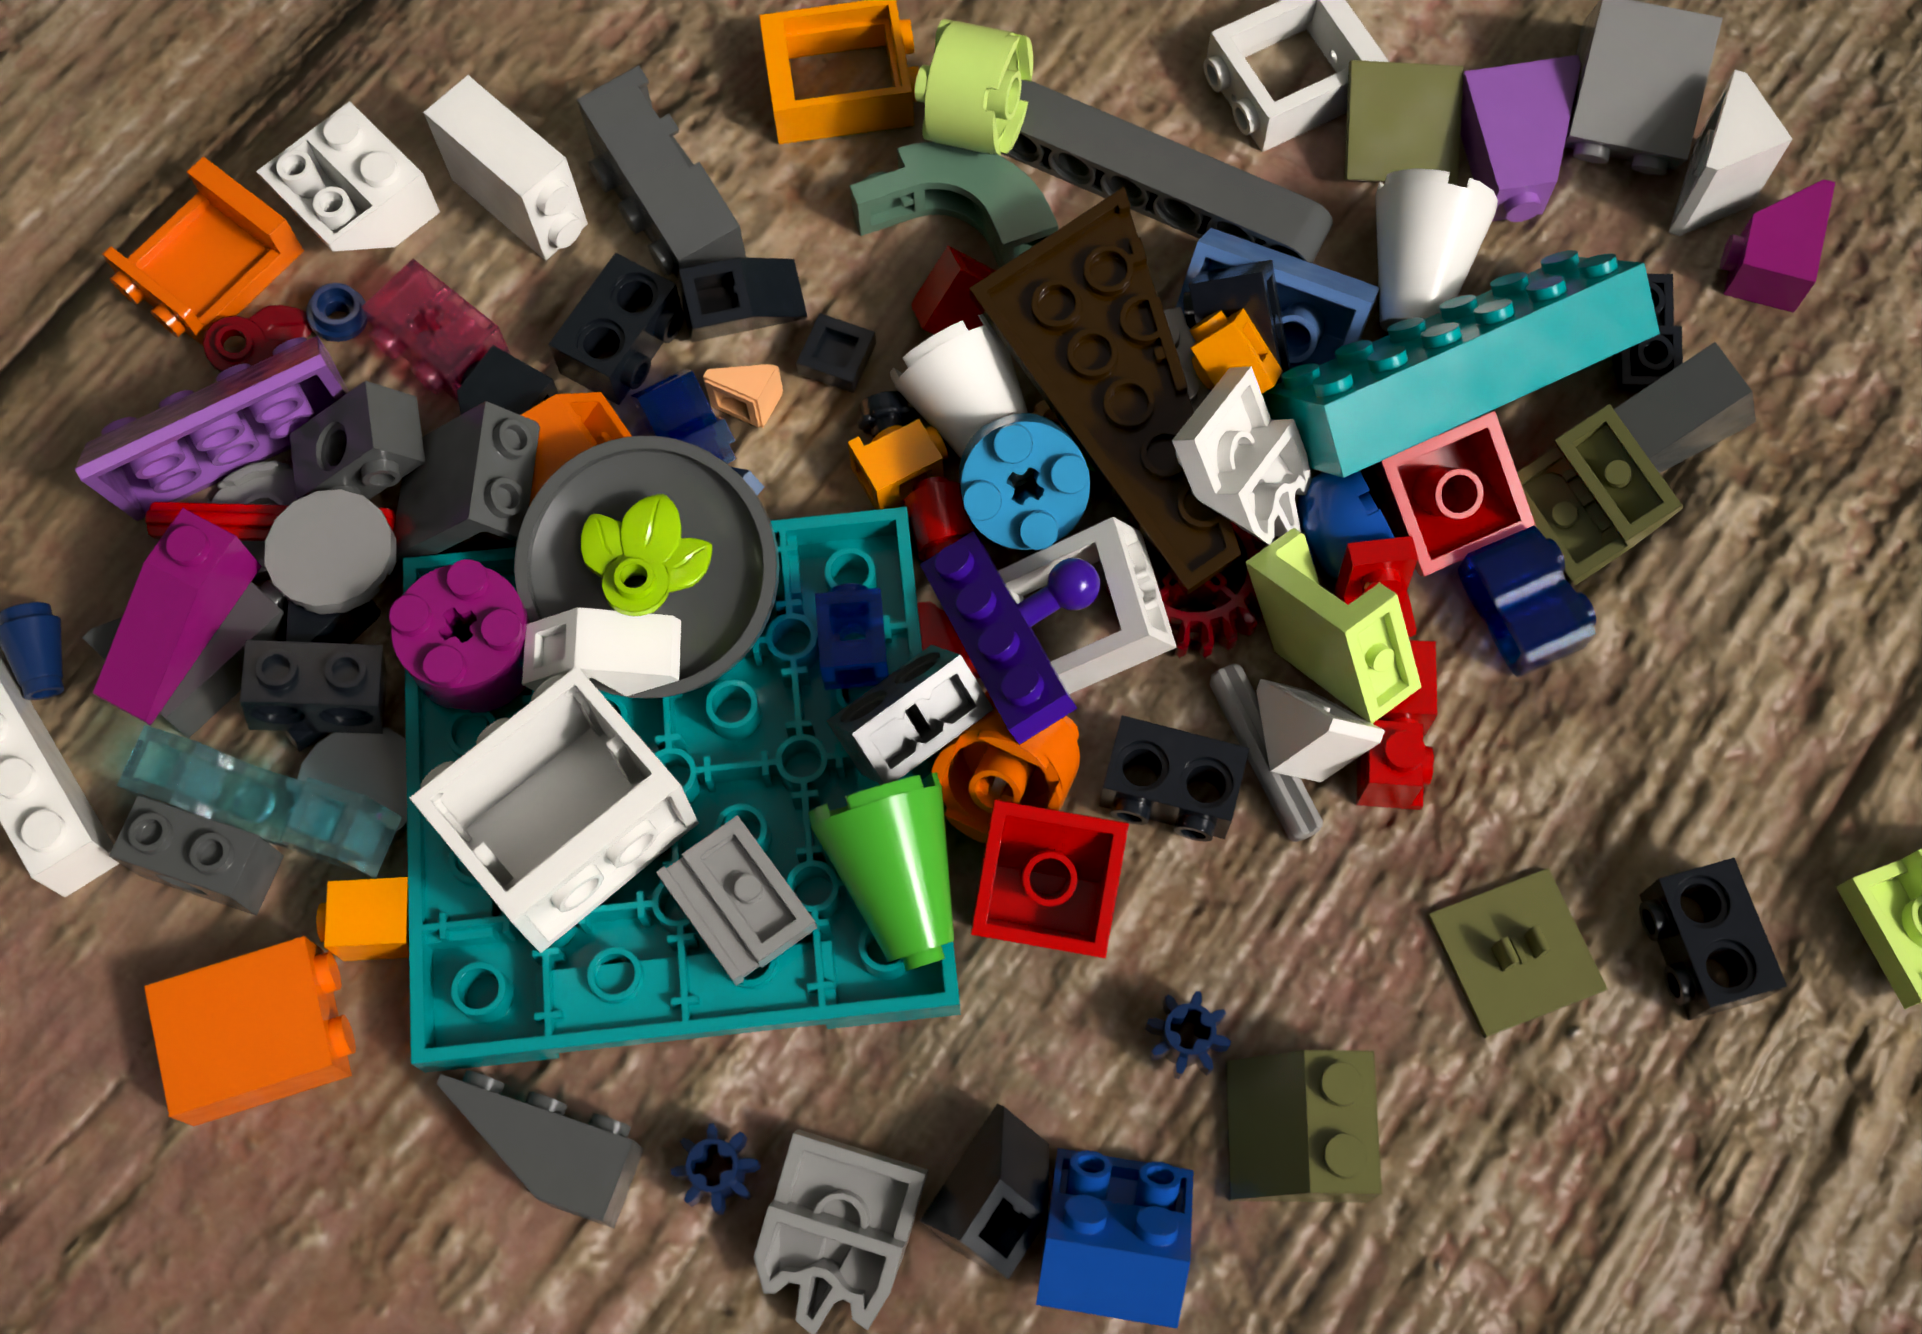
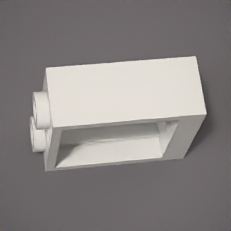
(1268, 122)
(1133, 590)

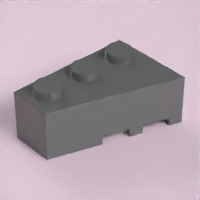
(656, 178)

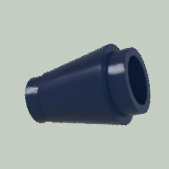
(33, 648)

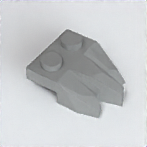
(837, 1227)

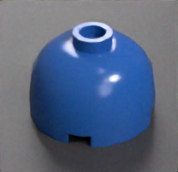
(1338, 514)

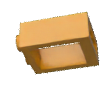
(831, 31)

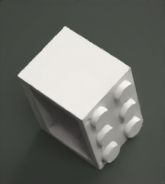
(556, 807)

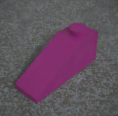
(173, 613)

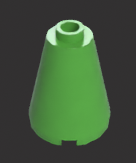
(894, 864)

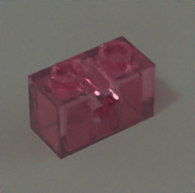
(430, 328)

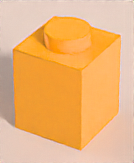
(365, 919)

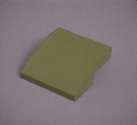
(1596, 494)

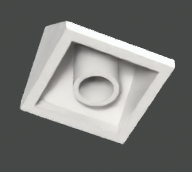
(1730, 157)

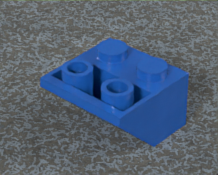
(1117, 1238)

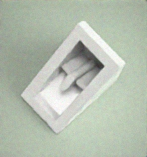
(1309, 733)

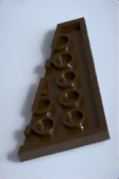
(1105, 362)

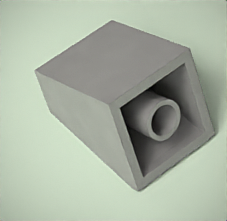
(1640, 83)

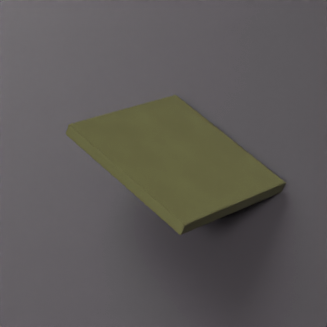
(1402, 119)
(1517, 952)

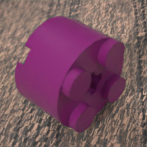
(440, 615)

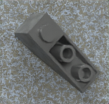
(556, 1157)

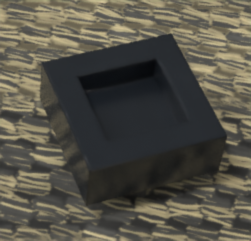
(836, 353)

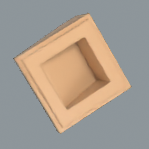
(745, 391)

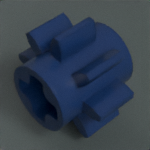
(1205, 1029)
(701, 1157)

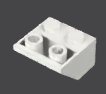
(351, 184)

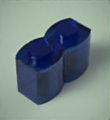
(1527, 600)

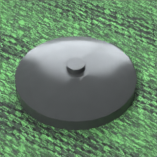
(714, 503)

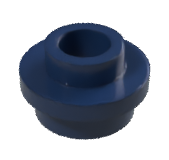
(331, 299)

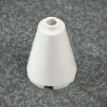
(1426, 240)
(962, 383)

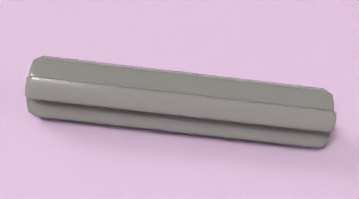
(1284, 792)

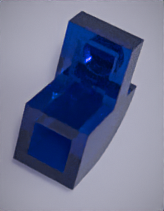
(681, 411)

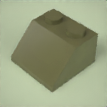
(1303, 1127)

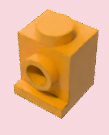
(1229, 344)
(897, 462)

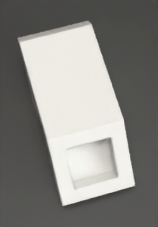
(607, 646)

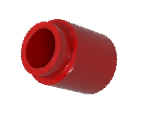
(936, 515)

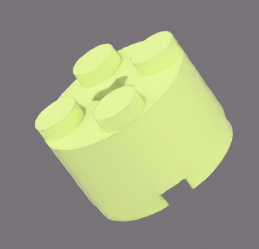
(975, 87)

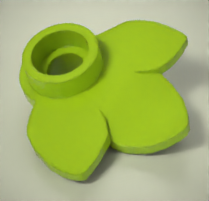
(647, 546)

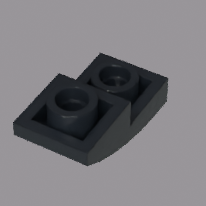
(1656, 356)

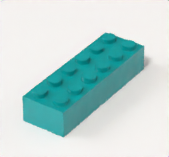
(1464, 359)

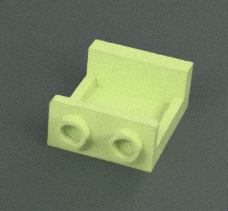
(1348, 650)

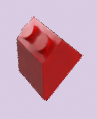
(1451, 493)
(1049, 878)

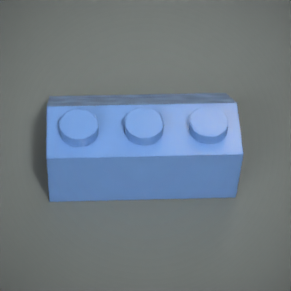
(1316, 304)

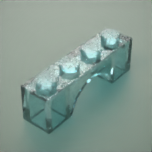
(282, 810)

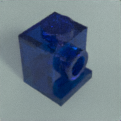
(858, 661)

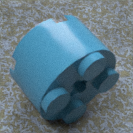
(1034, 516)

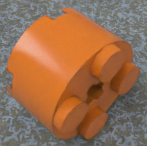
(991, 765)

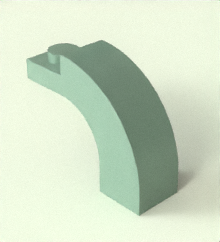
(959, 184)

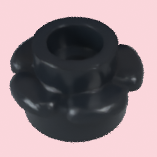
(883, 411)

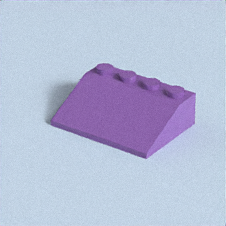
(211, 431)

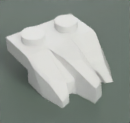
(1243, 459)

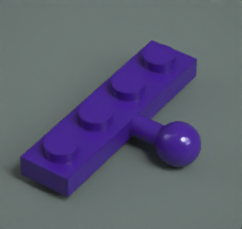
(1000, 632)

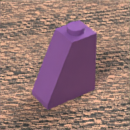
(1518, 130)

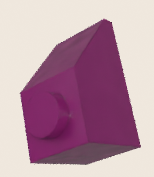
(1779, 250)

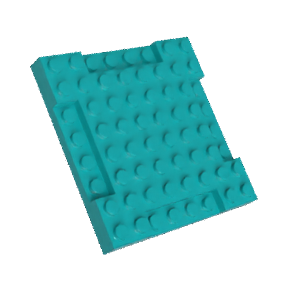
(737, 747)

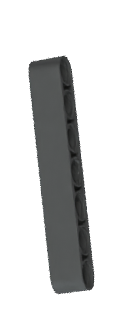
(1163, 176)

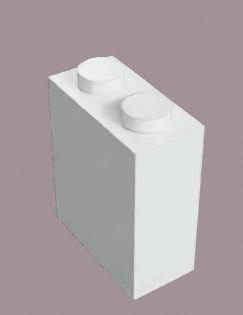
(507, 167)

